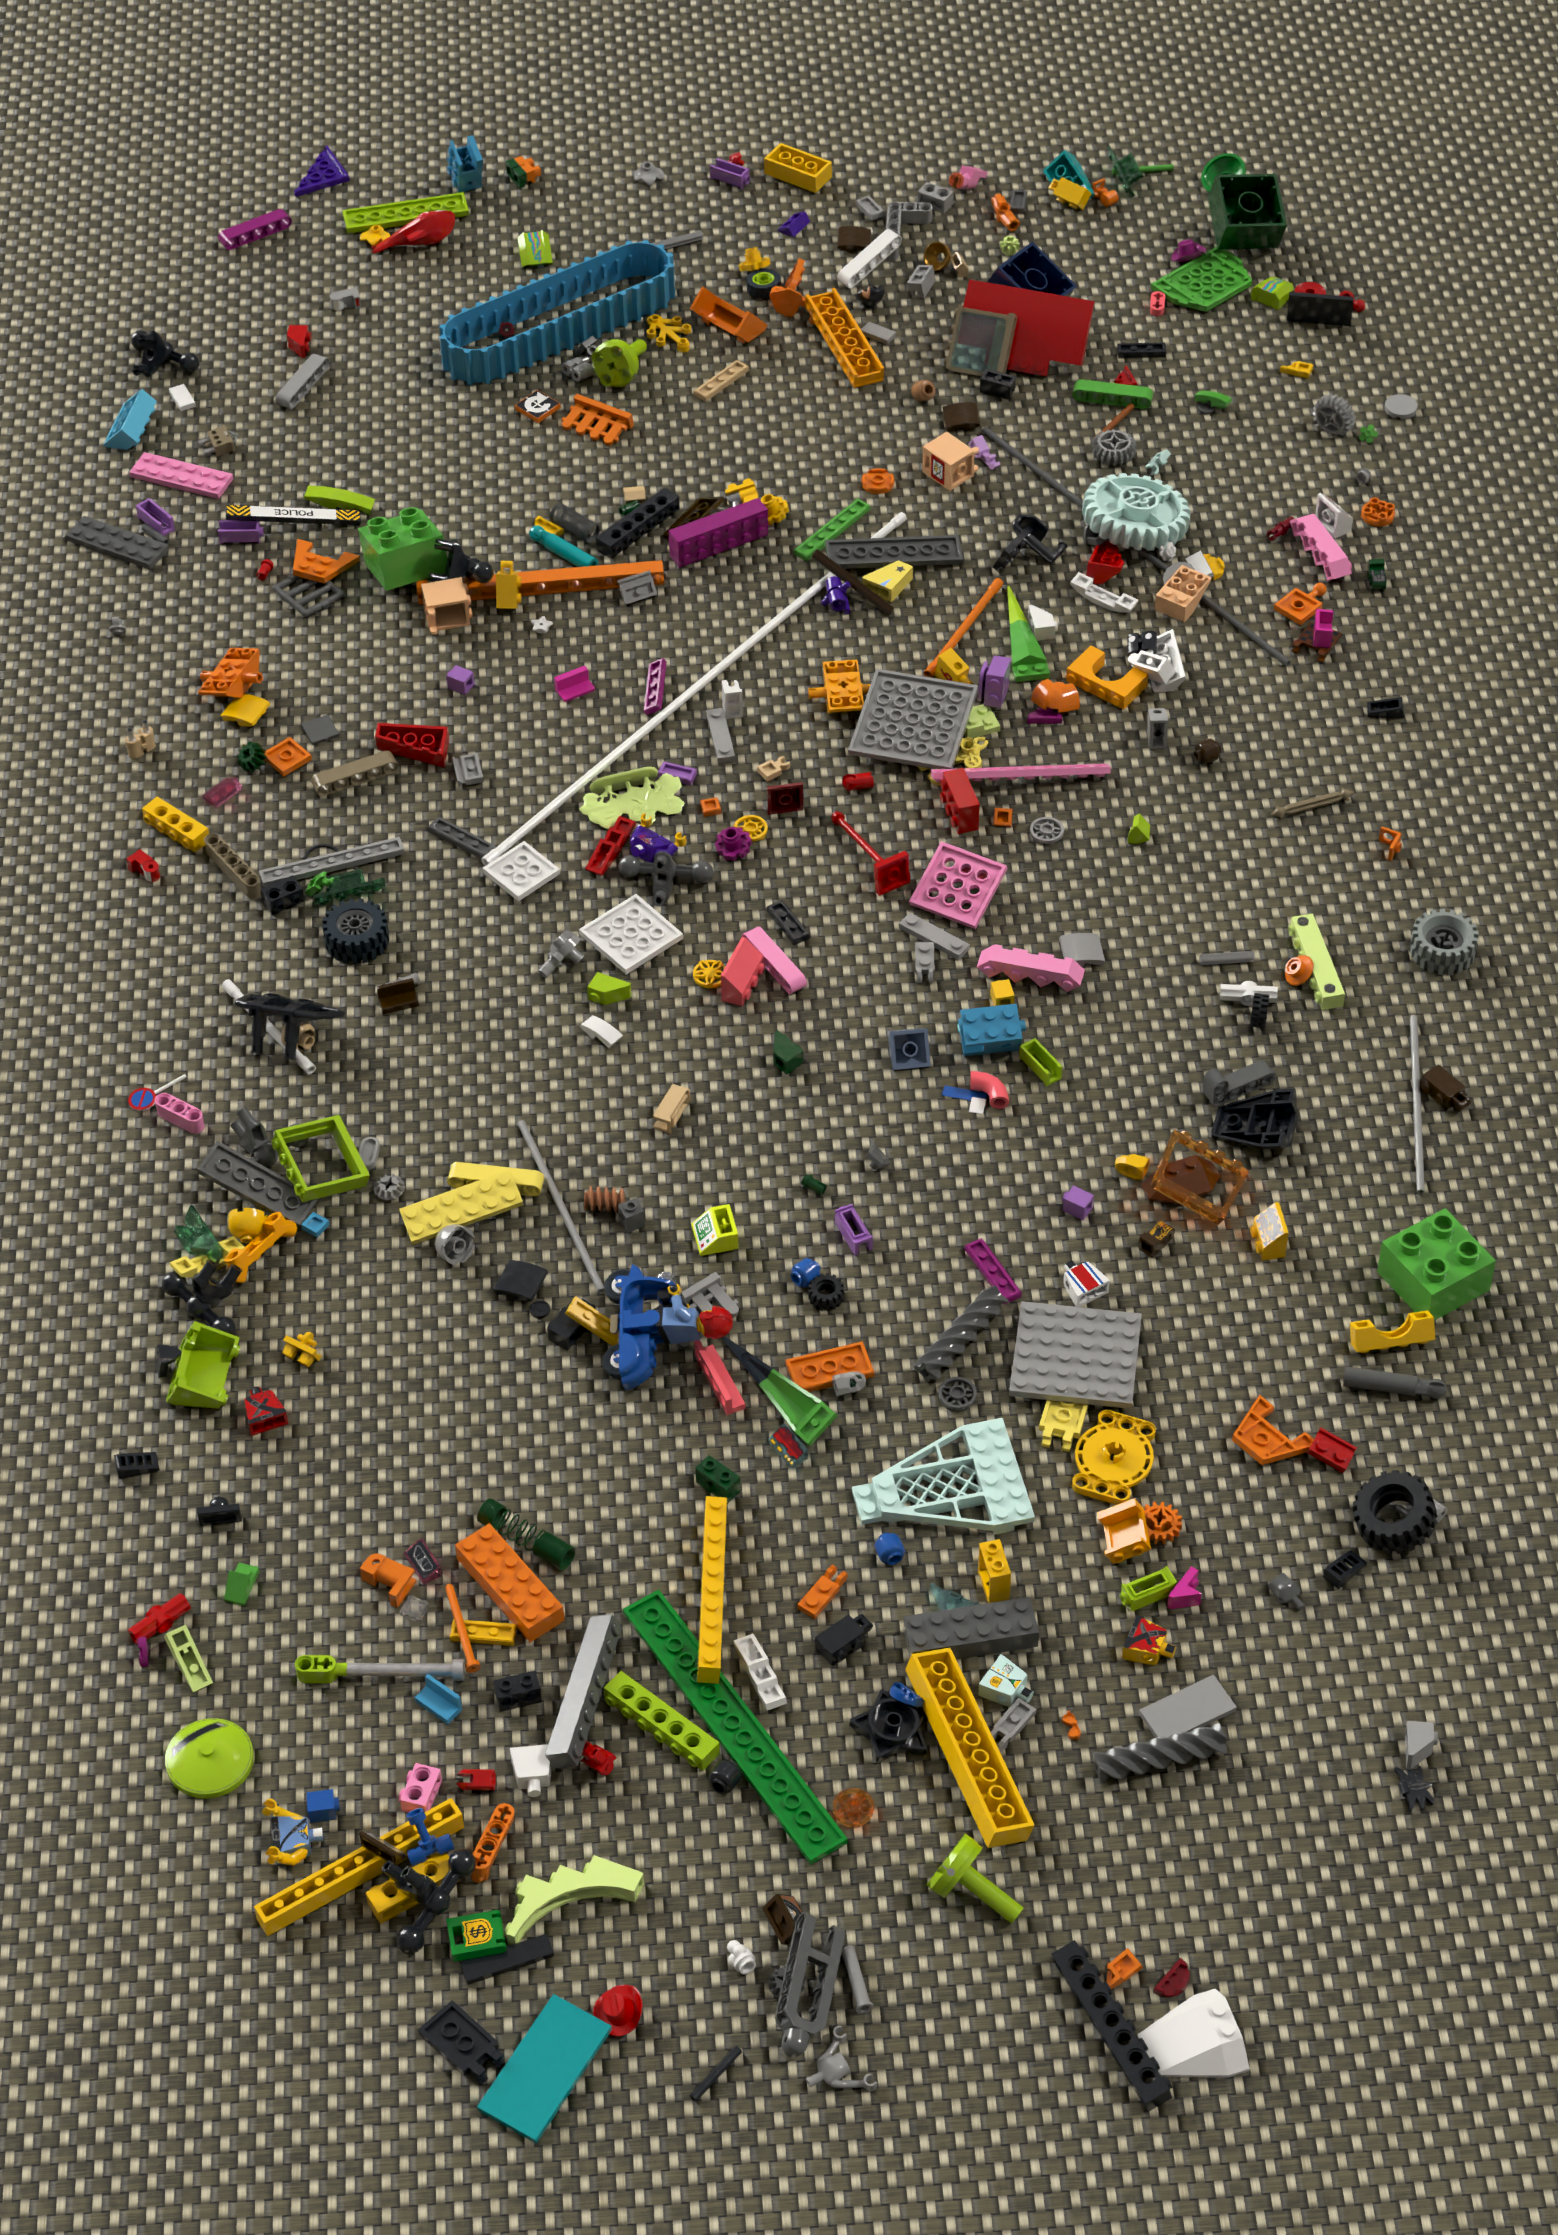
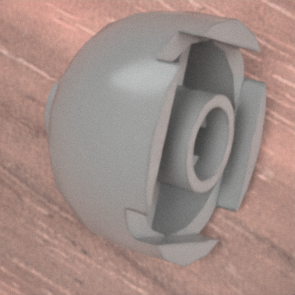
(454, 1243)

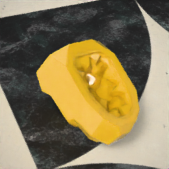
(1132, 1166)

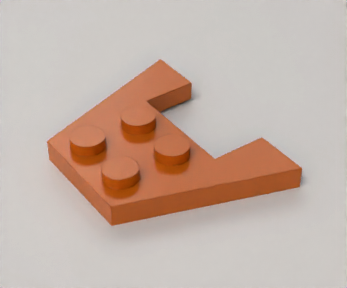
(319, 567)
(1263, 1440)

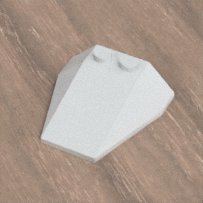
(1197, 2039)

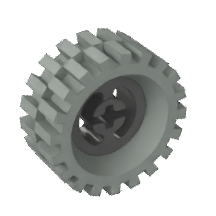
(1444, 941)

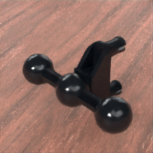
(159, 351)
(461, 564)
(206, 1292)
(425, 1891)

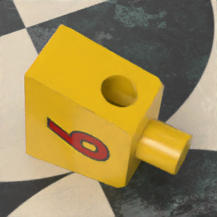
(952, 668)

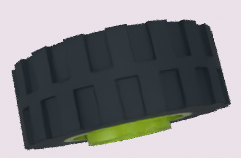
(761, 282)

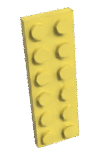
(461, 1206)

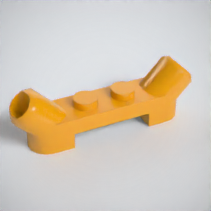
(274, 1227)

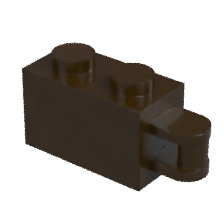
(1444, 1089)

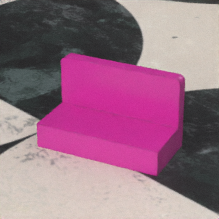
(573, 684)

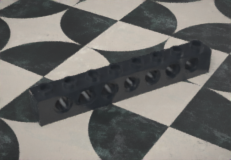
(1150, 2094)

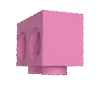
(425, 1790)

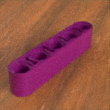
(254, 229)

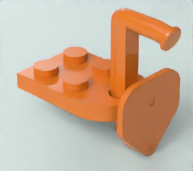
(786, 299)

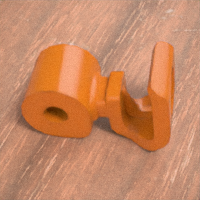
(1106, 197)

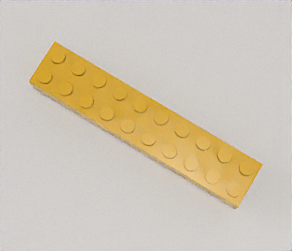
(969, 1748)

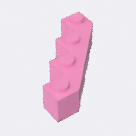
(1323, 546)
(1040, 968)

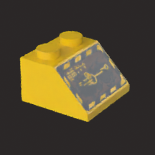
(1270, 1233)

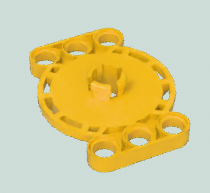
(1127, 1466)

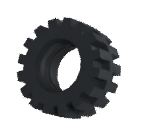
(1259, 1010)
(826, 1301)

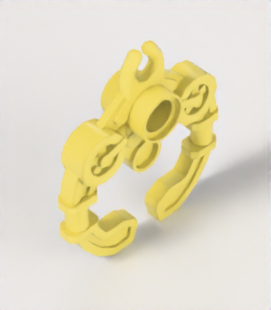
(968, 754)

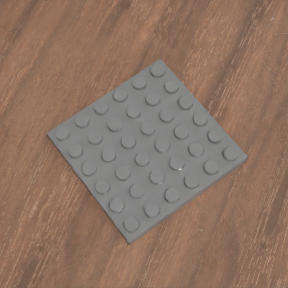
(913, 720)
(1075, 1355)

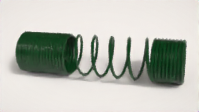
(547, 1547)

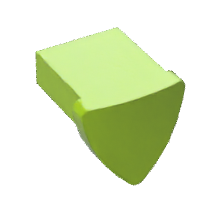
(1140, 831)

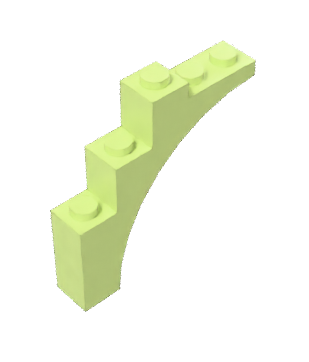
(567, 1885)

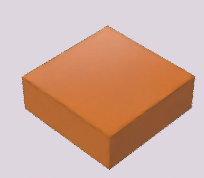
(710, 807)

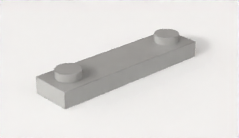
(720, 735)
(929, 933)

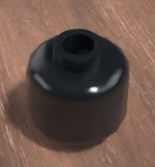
(724, 1777)

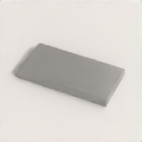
(1188, 1708)

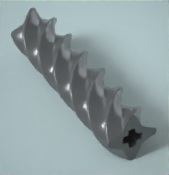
(963, 1329)
(1159, 1752)

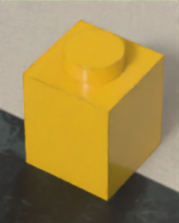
(1002, 992)

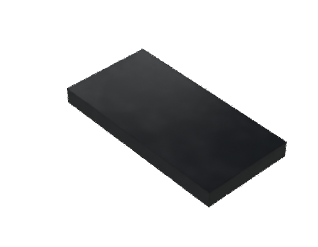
(1320, 308)

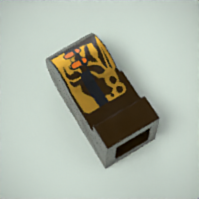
(1156, 1238)

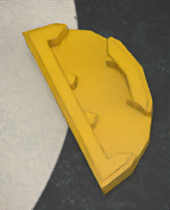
(549, 526)
(1216, 565)

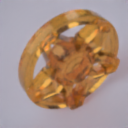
(853, 1807)

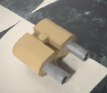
(139, 742)

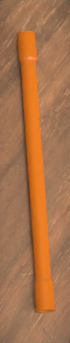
(992, 590)

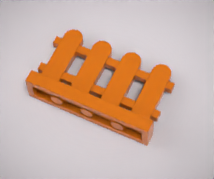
(603, 413)

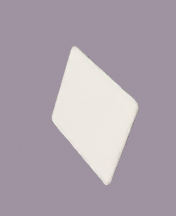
(977, 1105)

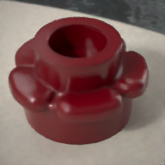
(503, 326)

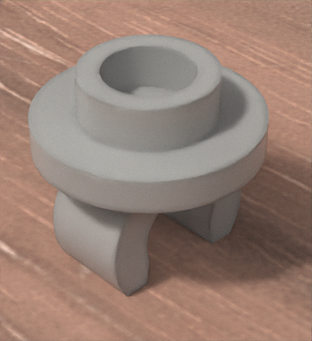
(117, 627)

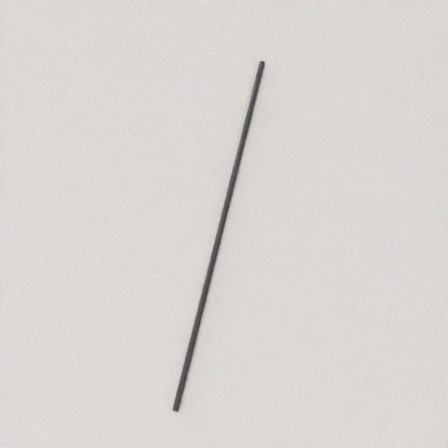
(1143, 551)

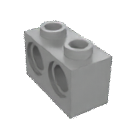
(937, 196)

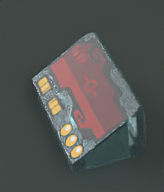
(788, 1446)

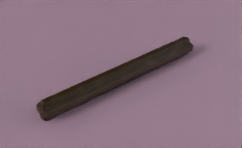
(855, 583)

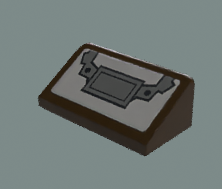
(381, 1847)

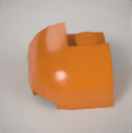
(1056, 696)

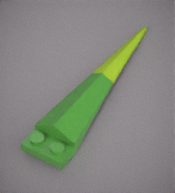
(1027, 656)

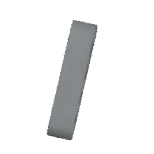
(302, 381)

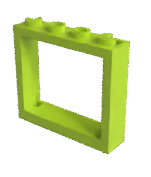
(314, 1128)

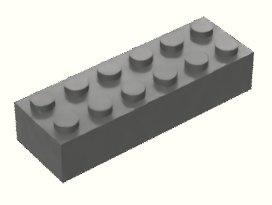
(974, 1629)

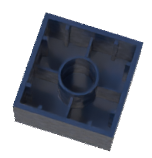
(1033, 271)

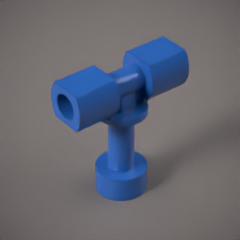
(428, 1844)

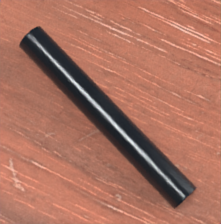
(715, 2074)

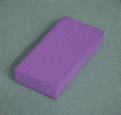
(684, 773)

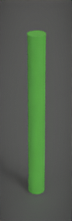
(1155, 168)

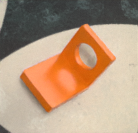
(1395, 842)

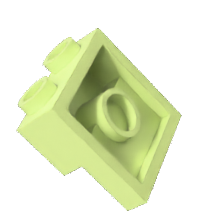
(981, 722)

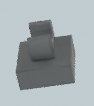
(586, 346)

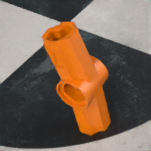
(1004, 213)

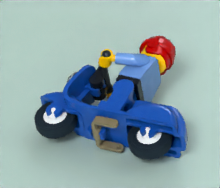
(639, 1332)

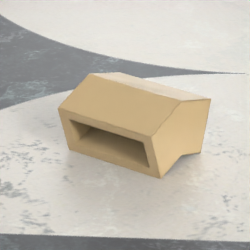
(959, 265)
(634, 493)

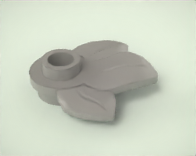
(648, 173)

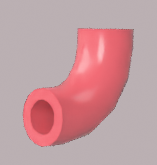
(992, 1086)

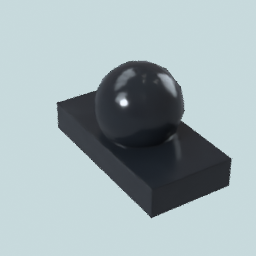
(219, 1512)

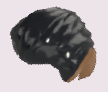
(870, 296)

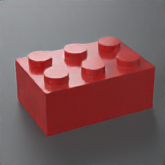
(960, 801)

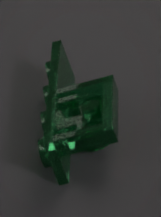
(1128, 170)
(348, 884)
(197, 1237)

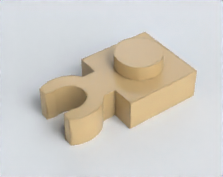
(771, 769)

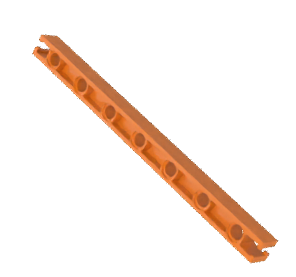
(564, 579)

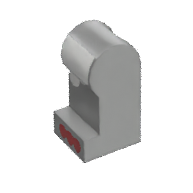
(345, 299)

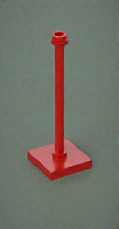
(888, 872)

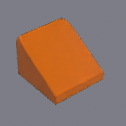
(1002, 817)

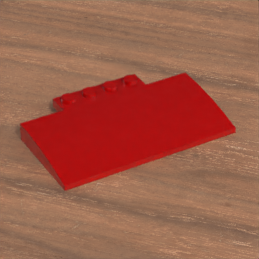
(1046, 325)

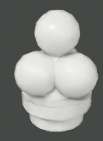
(740, 1957)

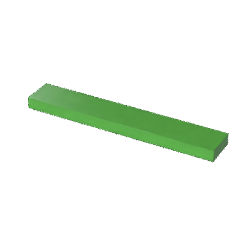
(832, 529)

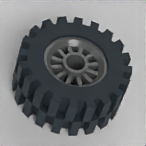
(355, 931)

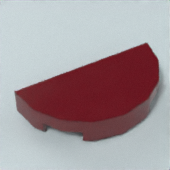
(1174, 1981)

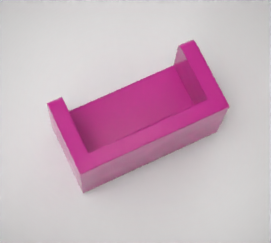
(1323, 628)

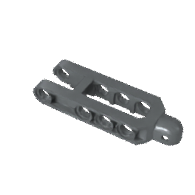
(795, 2028)

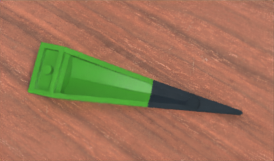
(800, 1409)

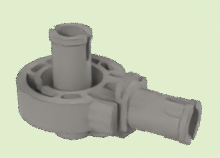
(561, 947)

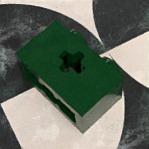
(717, 1479)

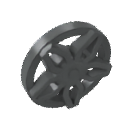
(957, 1393)

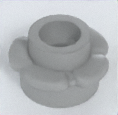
(1363, 476)

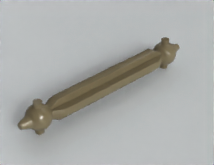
(1312, 803)

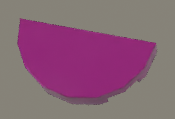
(1043, 716)

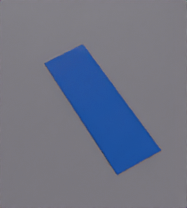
(962, 1093)

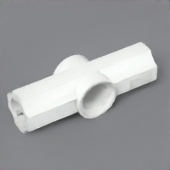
(1245, 992)

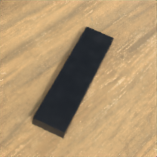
(516, 1956)

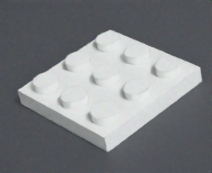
(521, 871)

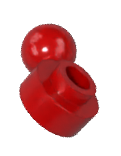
(1358, 305)

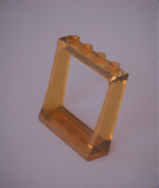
(1188, 1198)

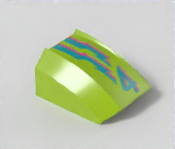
(534, 248)
(1272, 292)

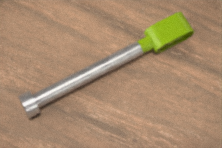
(326, 1670)

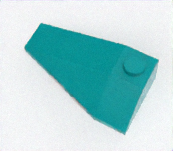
(1068, 167)

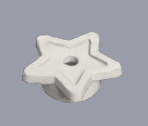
(541, 625)

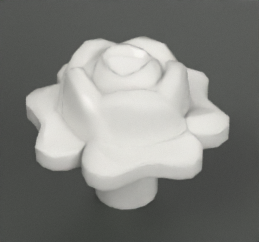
(1167, 552)

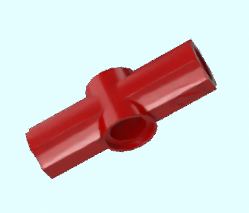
(160, 1618)

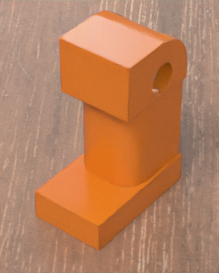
(389, 1573)

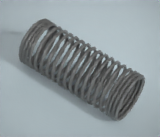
(559, 522)

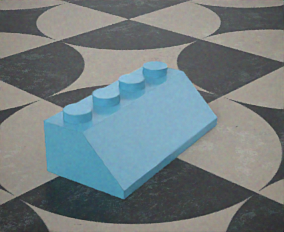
(131, 421)

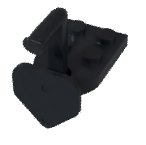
(1029, 531)

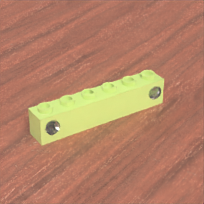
(1324, 977)

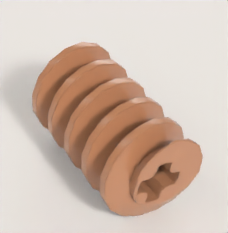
(603, 1199)

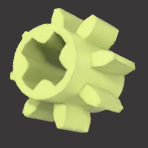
(1009, 245)

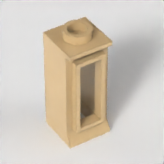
(671, 1108)

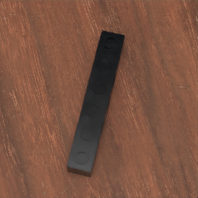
(637, 523)

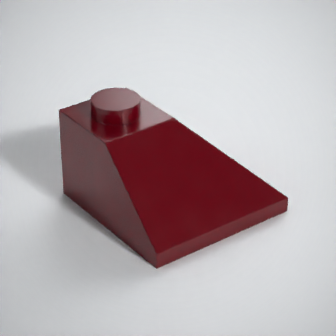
(785, 798)

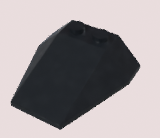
(1259, 1121)

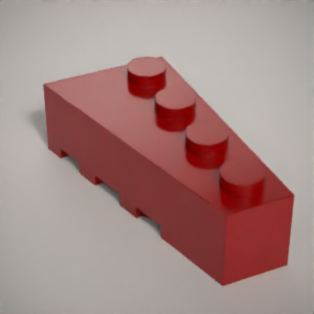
(415, 742)

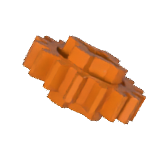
(1169, 1525)

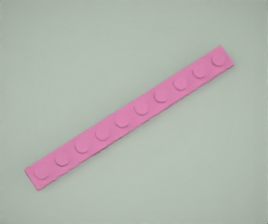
(1029, 772)

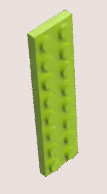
(402, 212)

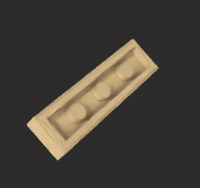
(721, 380)

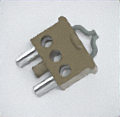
(218, 441)

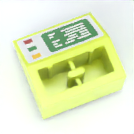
(715, 1231)

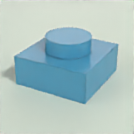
(315, 1224)

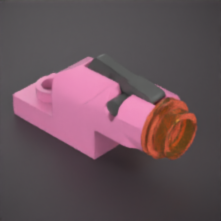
(966, 178)

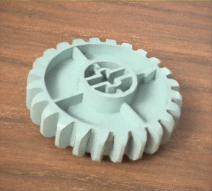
(1136, 511)

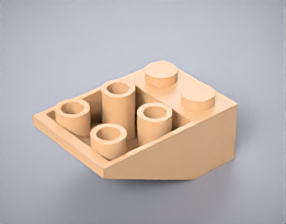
(1182, 593)

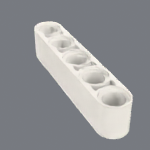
(869, 258)

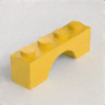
(1417, 1328)

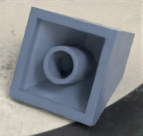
(909, 1048)

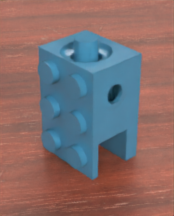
(465, 172)
(990, 1029)

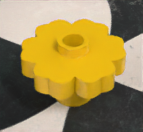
(753, 260)
(776, 508)

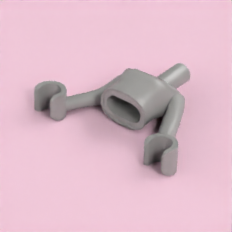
(835, 2067)

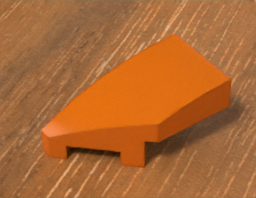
(1122, 1968)

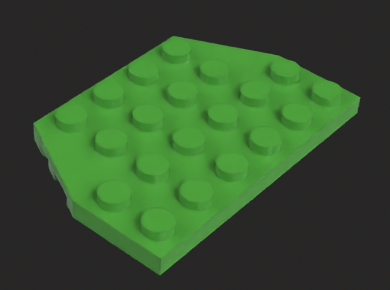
(1205, 281)

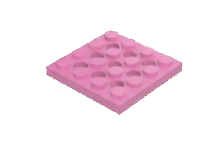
(962, 895)

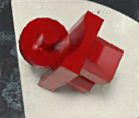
(598, 1758)

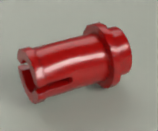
(266, 567)

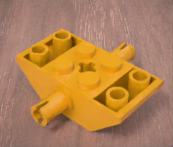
(841, 687)

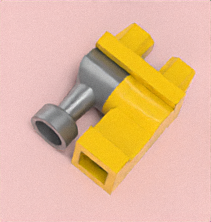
(742, 493)

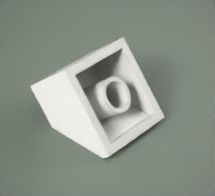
(1333, 516)

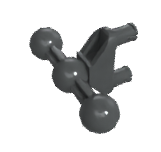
(664, 871)
(255, 1140)

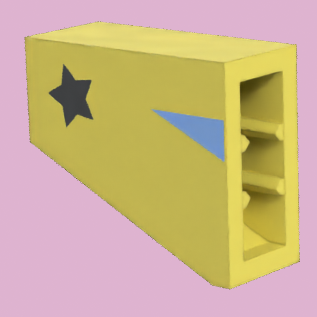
(889, 580)

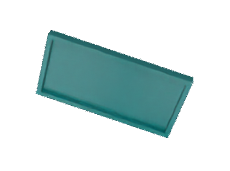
(544, 2068)

